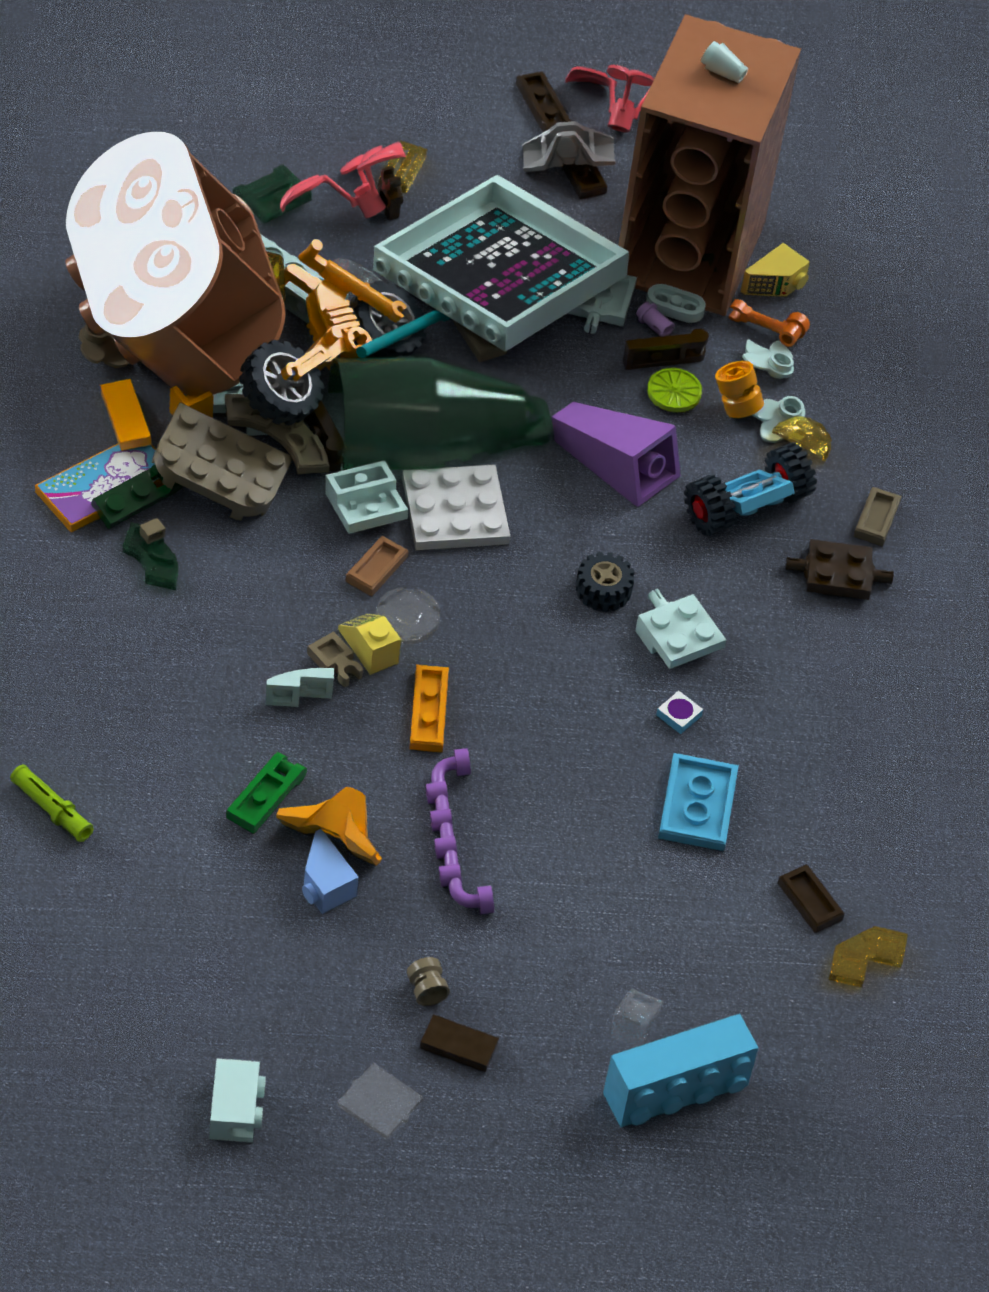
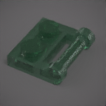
(266, 194)

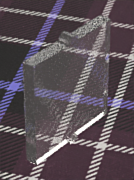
(380, 1101)

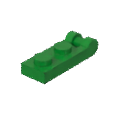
(265, 792)

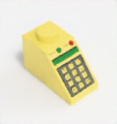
(776, 273)
(372, 641)

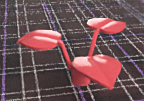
(623, 111)
(366, 195)

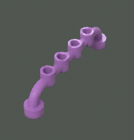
(446, 845)

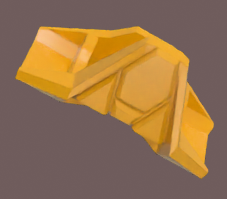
(340, 817)

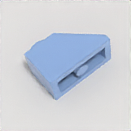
(328, 876)

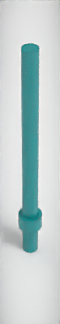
(400, 333)

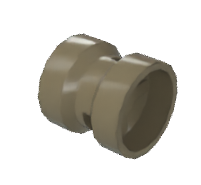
(429, 985)

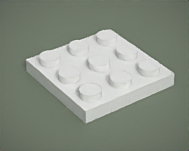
(455, 507)

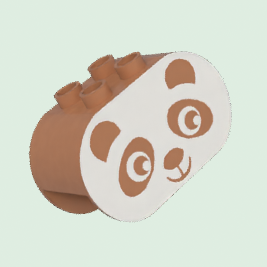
(171, 264)

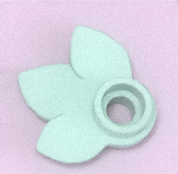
(775, 360)
(776, 412)

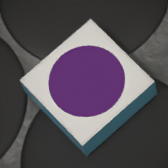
(679, 712)

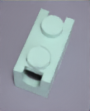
(234, 1100)

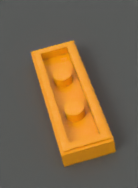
(125, 414)
(429, 708)

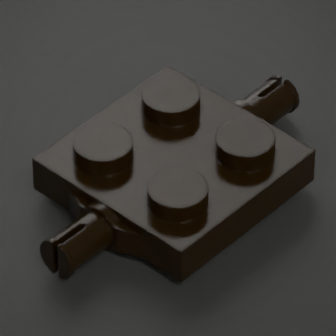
(839, 569)

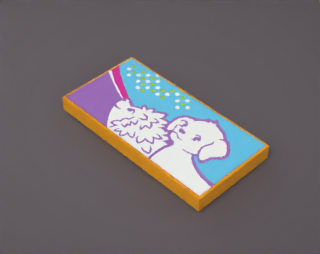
(72, 490)

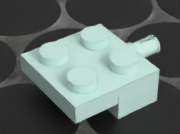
(365, 497)
(678, 630)

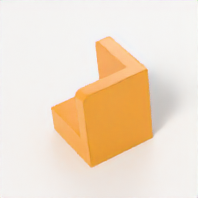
(201, 403)

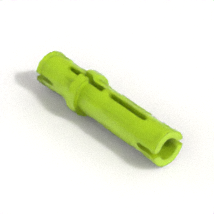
(61, 811)

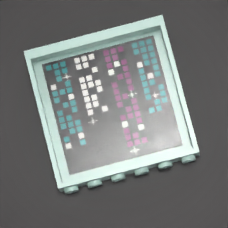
(500, 262)

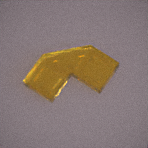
(873, 944)

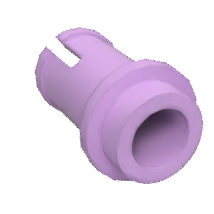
(654, 319)

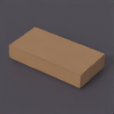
(376, 566)

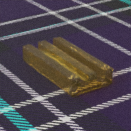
(408, 180)

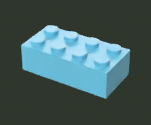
(680, 1070)

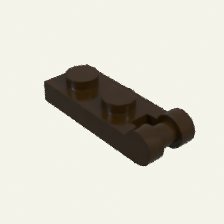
(666, 350)
(323, 426)

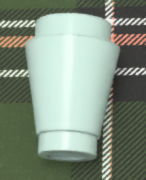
(723, 62)

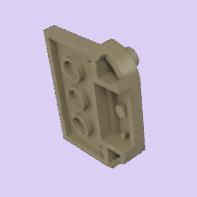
(220, 462)

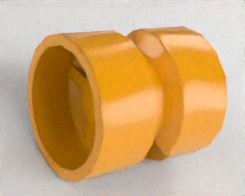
(739, 389)

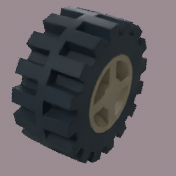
(598, 571)

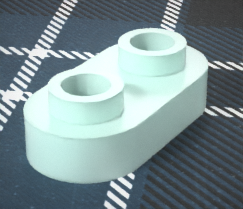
(677, 303)

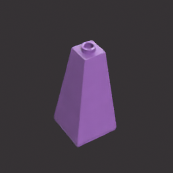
(622, 449)

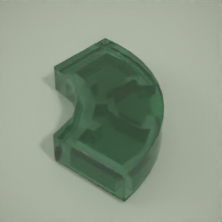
(156, 558)

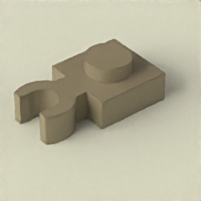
(334, 653)

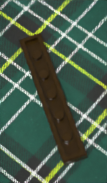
(548, 111)

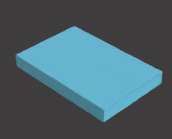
(698, 802)

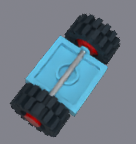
(716, 504)

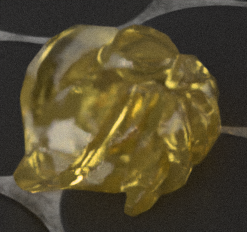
(806, 433)

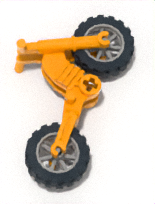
(335, 328)

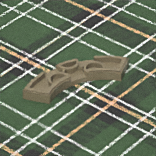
(297, 439)

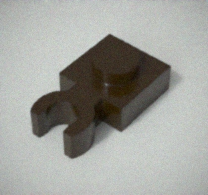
(390, 193)

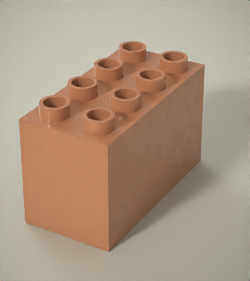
(706, 162)

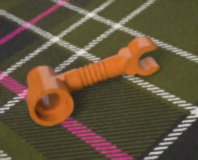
(789, 330)

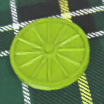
(674, 390)

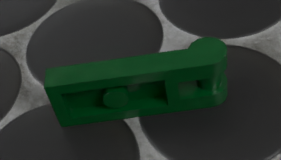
(131, 497)

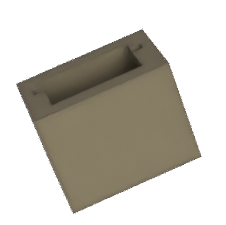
(152, 530)

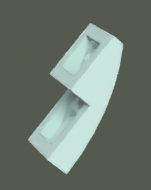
(289, 686)

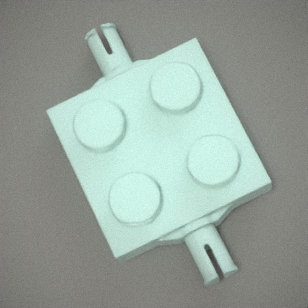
(608, 306)

